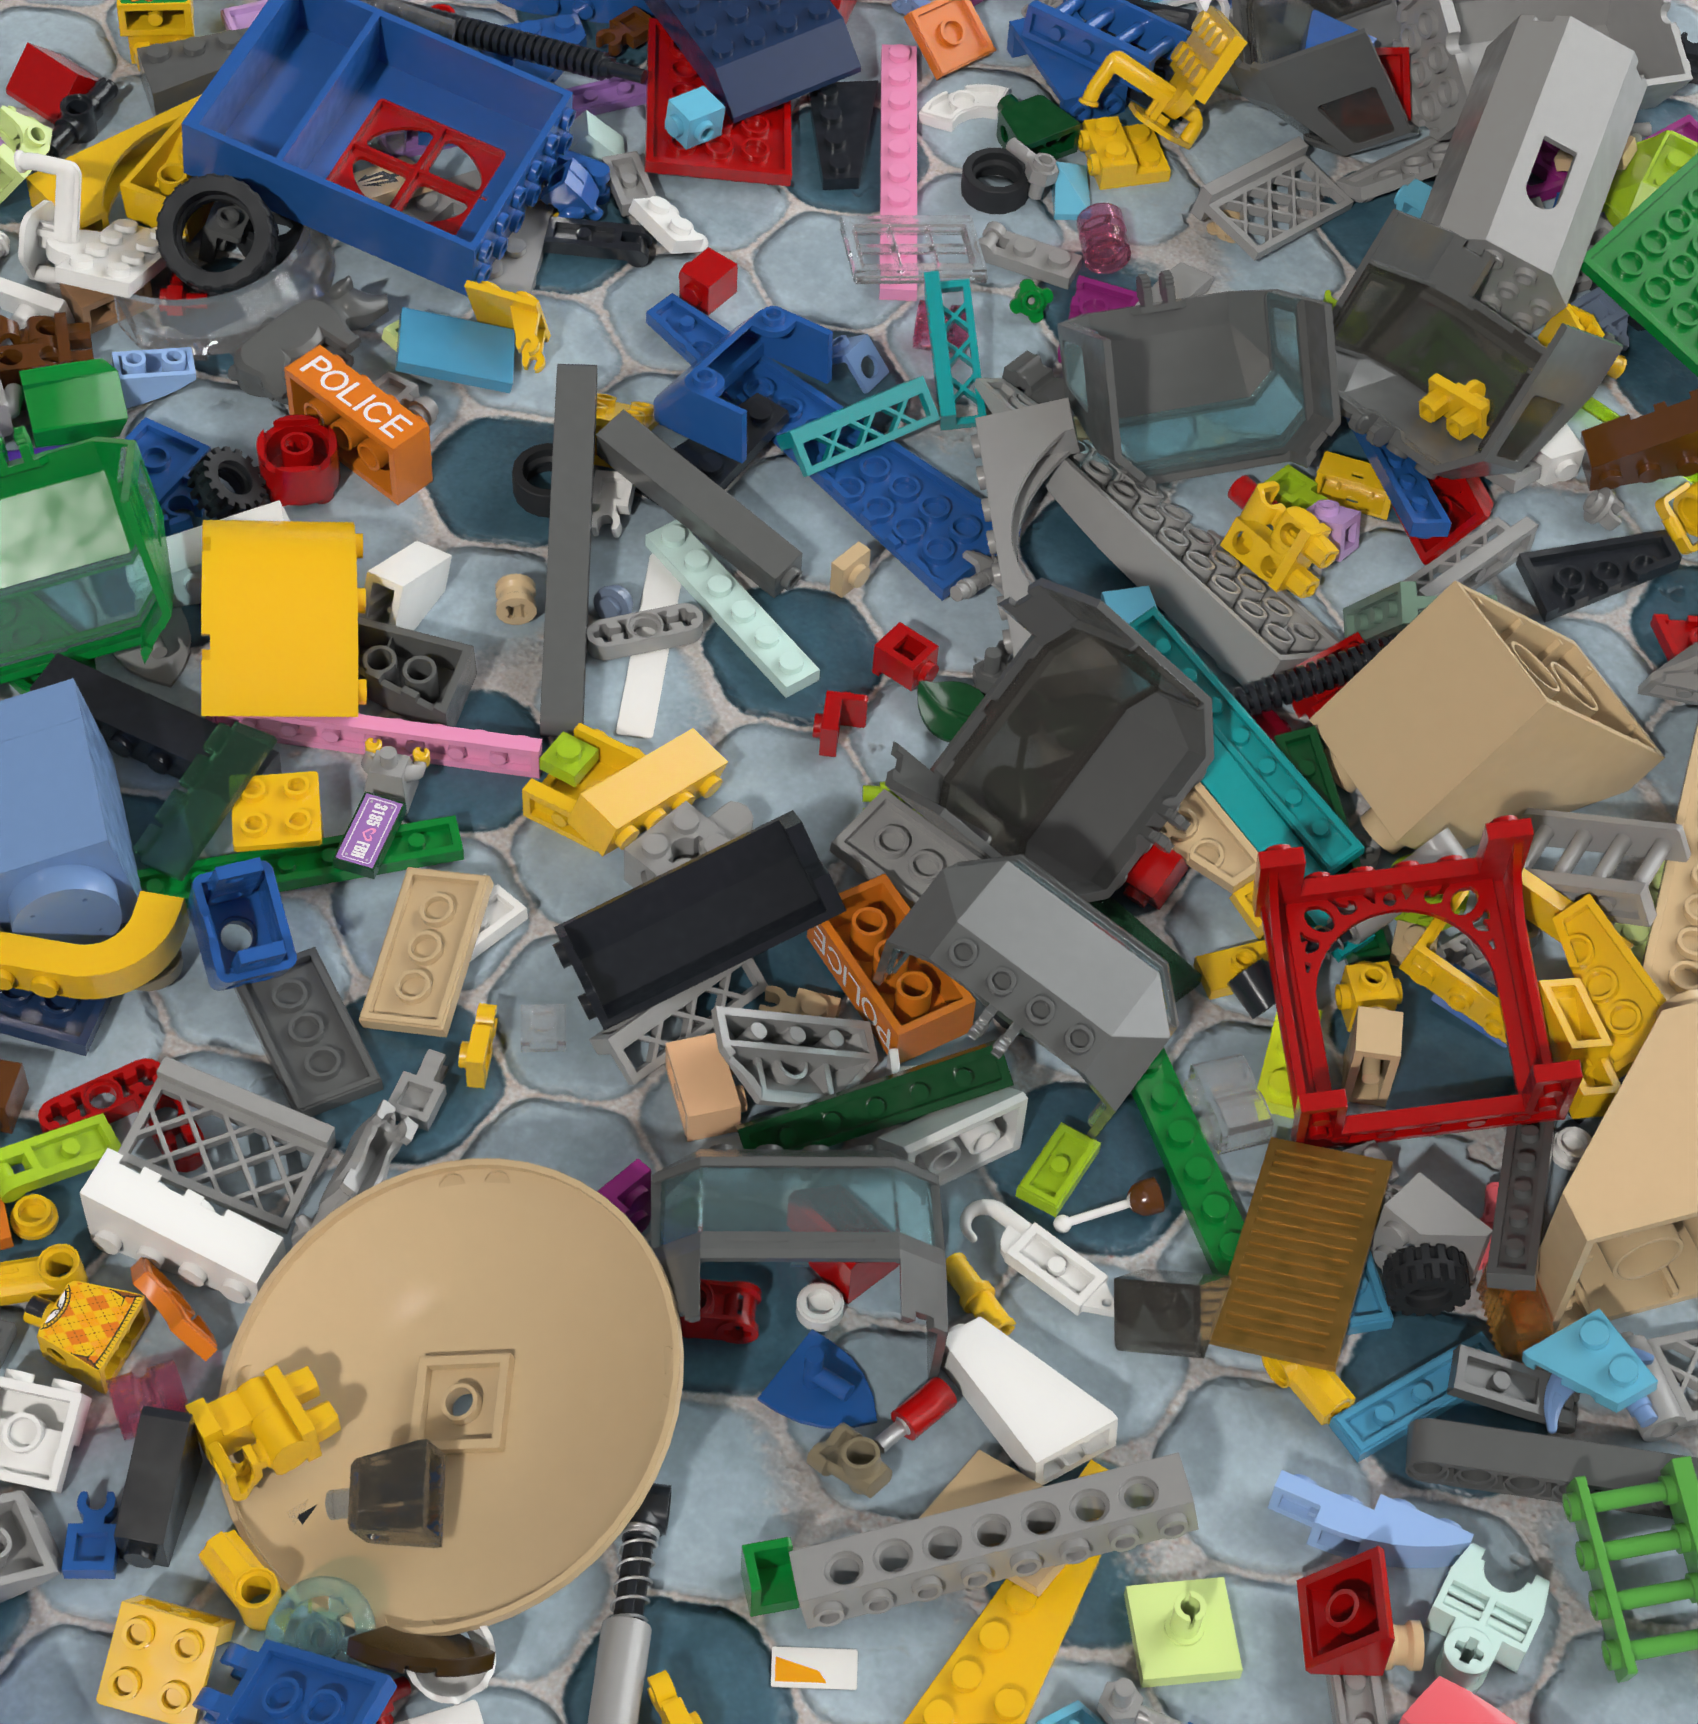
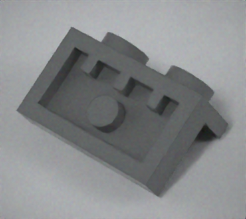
(224, 224)

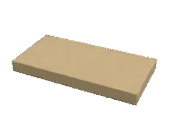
(426, 952)

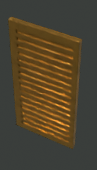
(1302, 1253)

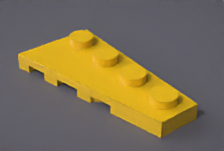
(1612, 978)

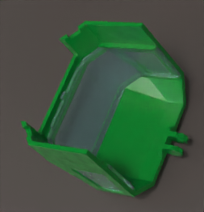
(79, 554)

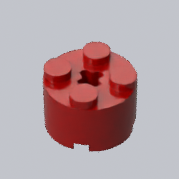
(299, 461)

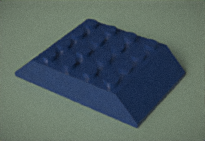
(760, 49)

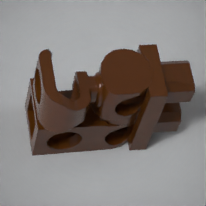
(41, 344)

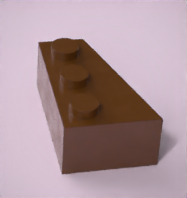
(1643, 448)

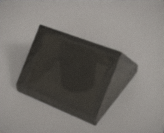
(1167, 1311)

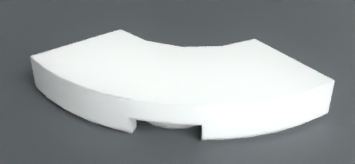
(974, 102)

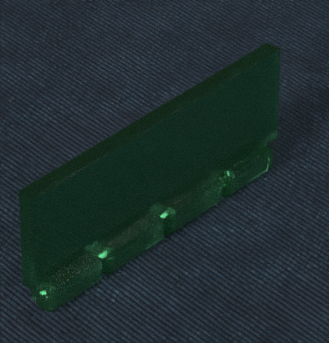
(212, 792)

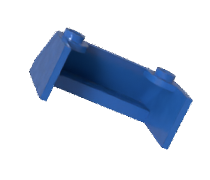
(692, 400)

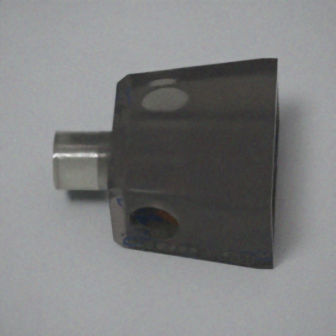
(394, 1496)

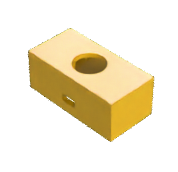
(1338, 484)

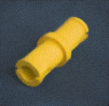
(976, 1295)

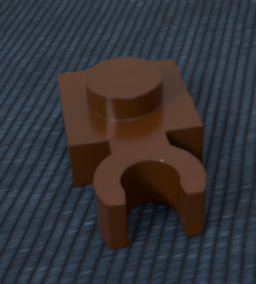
(626, 28)

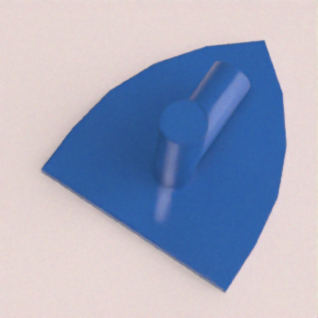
(821, 1387)

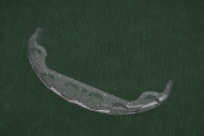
(228, 319)

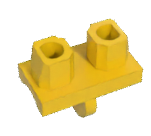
(1459, 403)

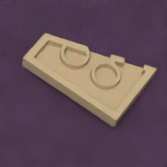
(1213, 842)

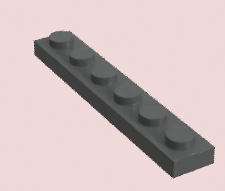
(1520, 1207)

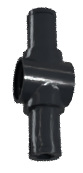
(80, 116)

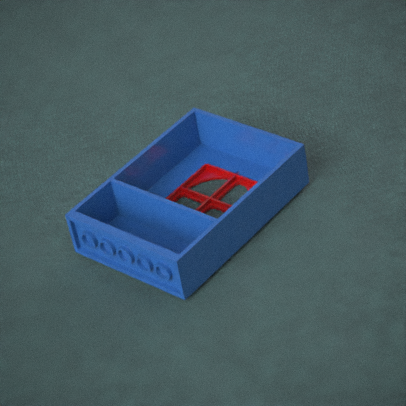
(333, 75)

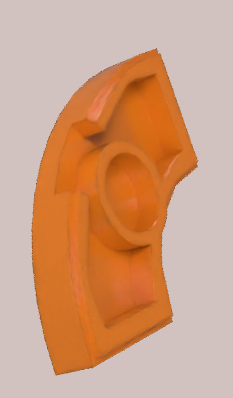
(173, 1308)

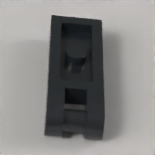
(598, 240)

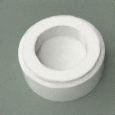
(820, 1306)

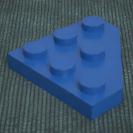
(562, 27)

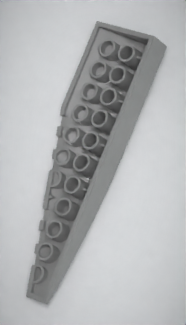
(1189, 574)

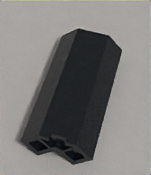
(697, 920)

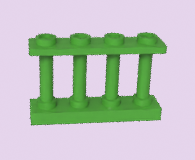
(1675, 1488)

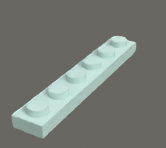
(732, 608)

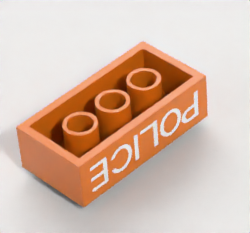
(372, 428)
(915, 1005)

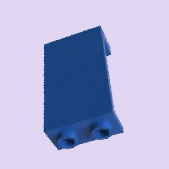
(1066, 76)

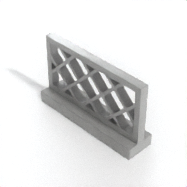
(1255, 181)
(243, 1109)

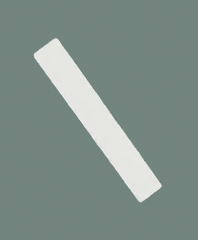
(647, 670)

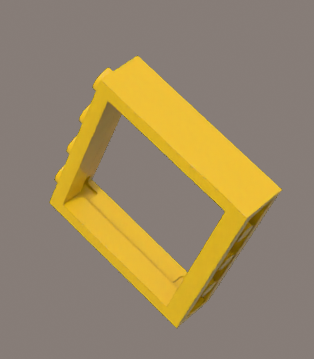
(1458, 989)

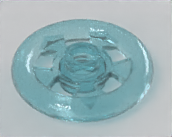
(297, 1605)

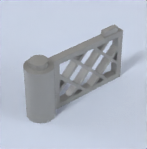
(1668, 1398)

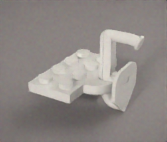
(106, 261)

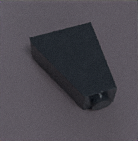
(157, 1487)

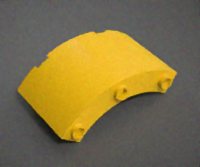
(281, 619)

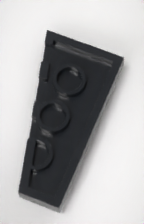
(841, 129)
(763, 423)
(1591, 571)

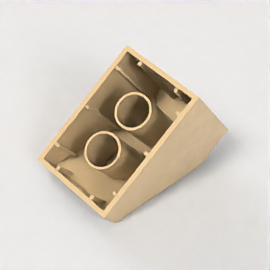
(1477, 723)
(1631, 1207)

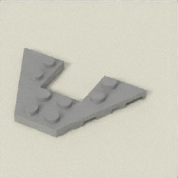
(525, 249)

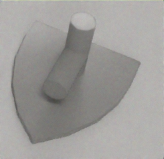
(168, 653)

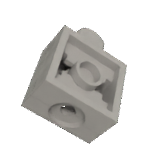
(683, 835)

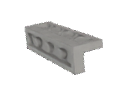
(1484, 559)
(618, 1037)

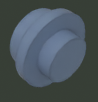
(612, 601)

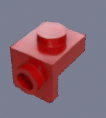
(839, 710)

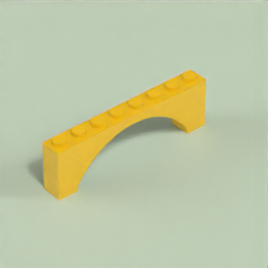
(106, 166)

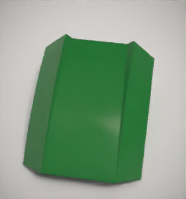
(74, 402)

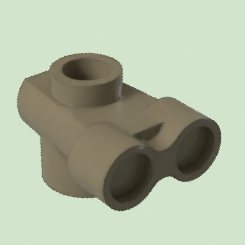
(852, 1460)

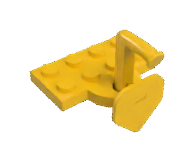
(1198, 71)

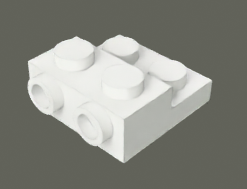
(39, 1429)

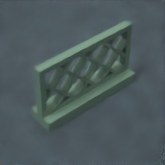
(1386, 611)

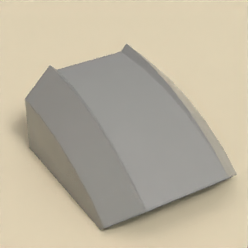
(26, 1546)

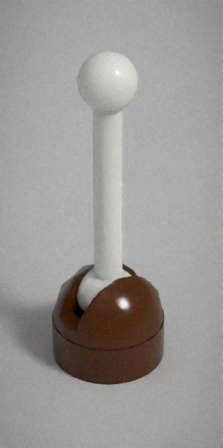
(1142, 1198)

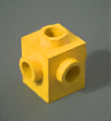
(1367, 986)

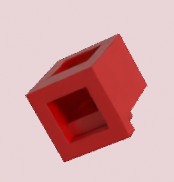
(906, 657)

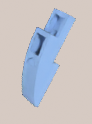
(153, 373)
(1349, 1528)

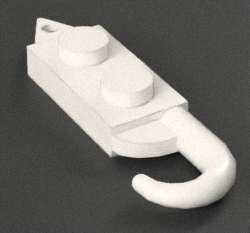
(1044, 1259)

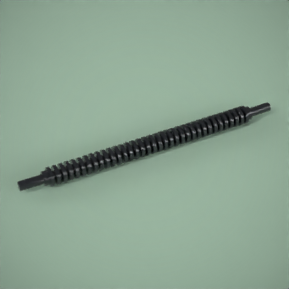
(537, 48)
(1305, 681)

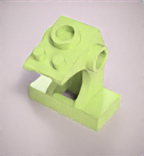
(22, 134)

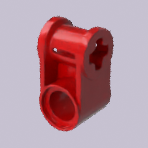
(719, 1312)

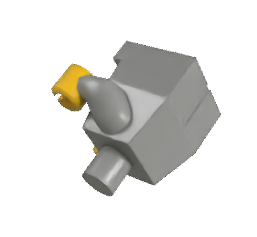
(393, 773)

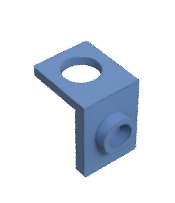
(852, 351)

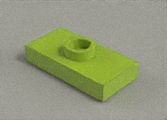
(1058, 1169)

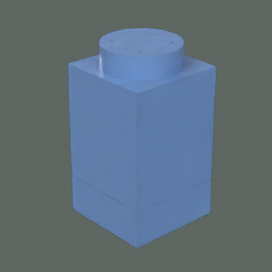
(62, 822)

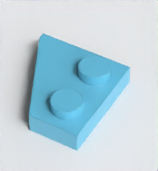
(1594, 1362)

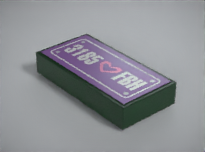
(369, 835)

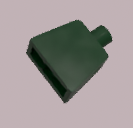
(1037, 125)

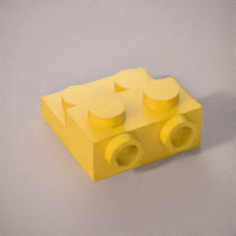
(1122, 154)

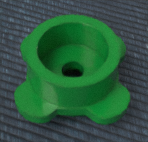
(1025, 291)

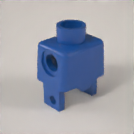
(244, 896)

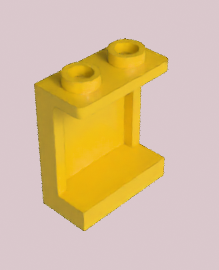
(554, 799)

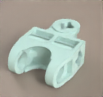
(1483, 1621)

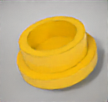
(34, 1217)

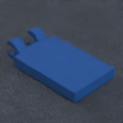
(295, 1688)

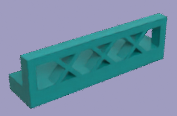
(941, 347)
(856, 411)

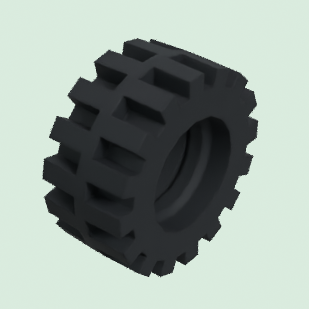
(237, 472)
(1426, 1280)

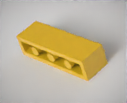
(647, 791)

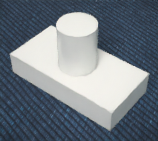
(29, 302)

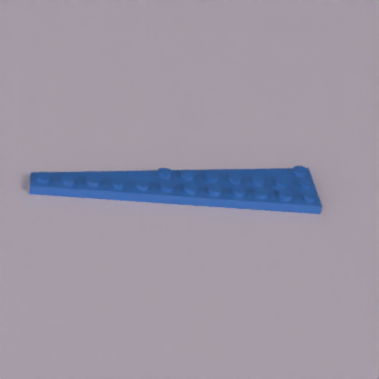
(887, 489)

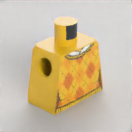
(89, 1330)

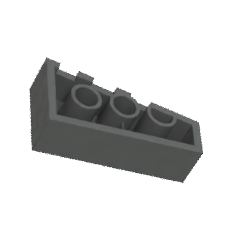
(183, 68)
(415, 672)

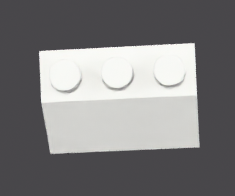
(961, 1135)

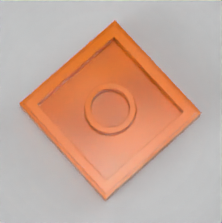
(949, 35)

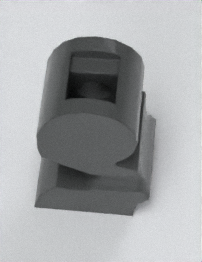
(1036, 379)

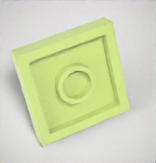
(1182, 1632)

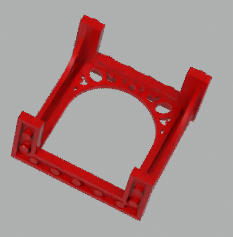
(1495, 876)

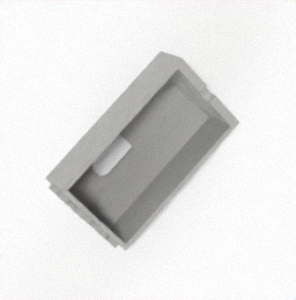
(1452, 36)
(1531, 87)

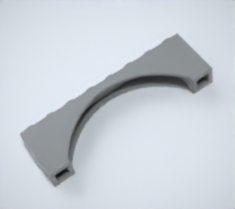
(1017, 456)

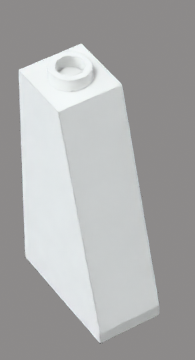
(1025, 1403)

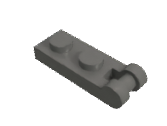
(1505, 1386)

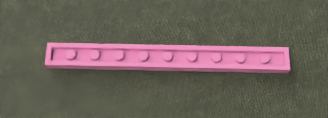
(898, 152)

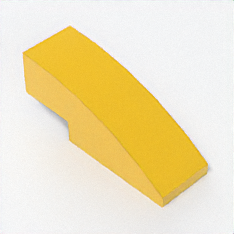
(1579, 1034)

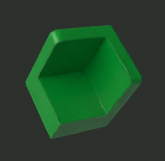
(768, 1576)

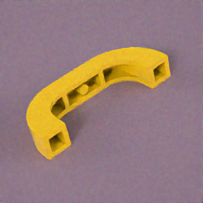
(101, 968)

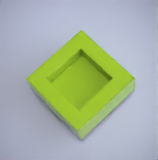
(569, 759)

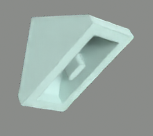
(595, 138)

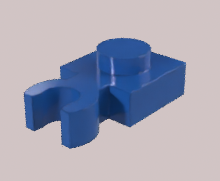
(91, 1545)

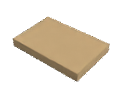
(986, 1480)

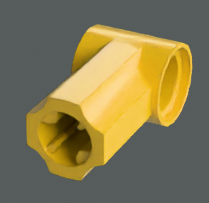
(38, 1275)
(1316, 1388)
(241, 1577)

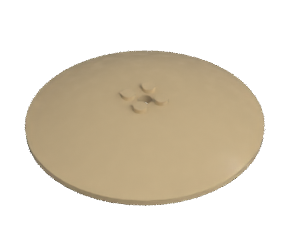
(485, 1288)

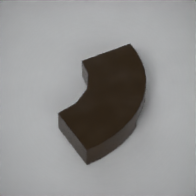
(399, 1651)

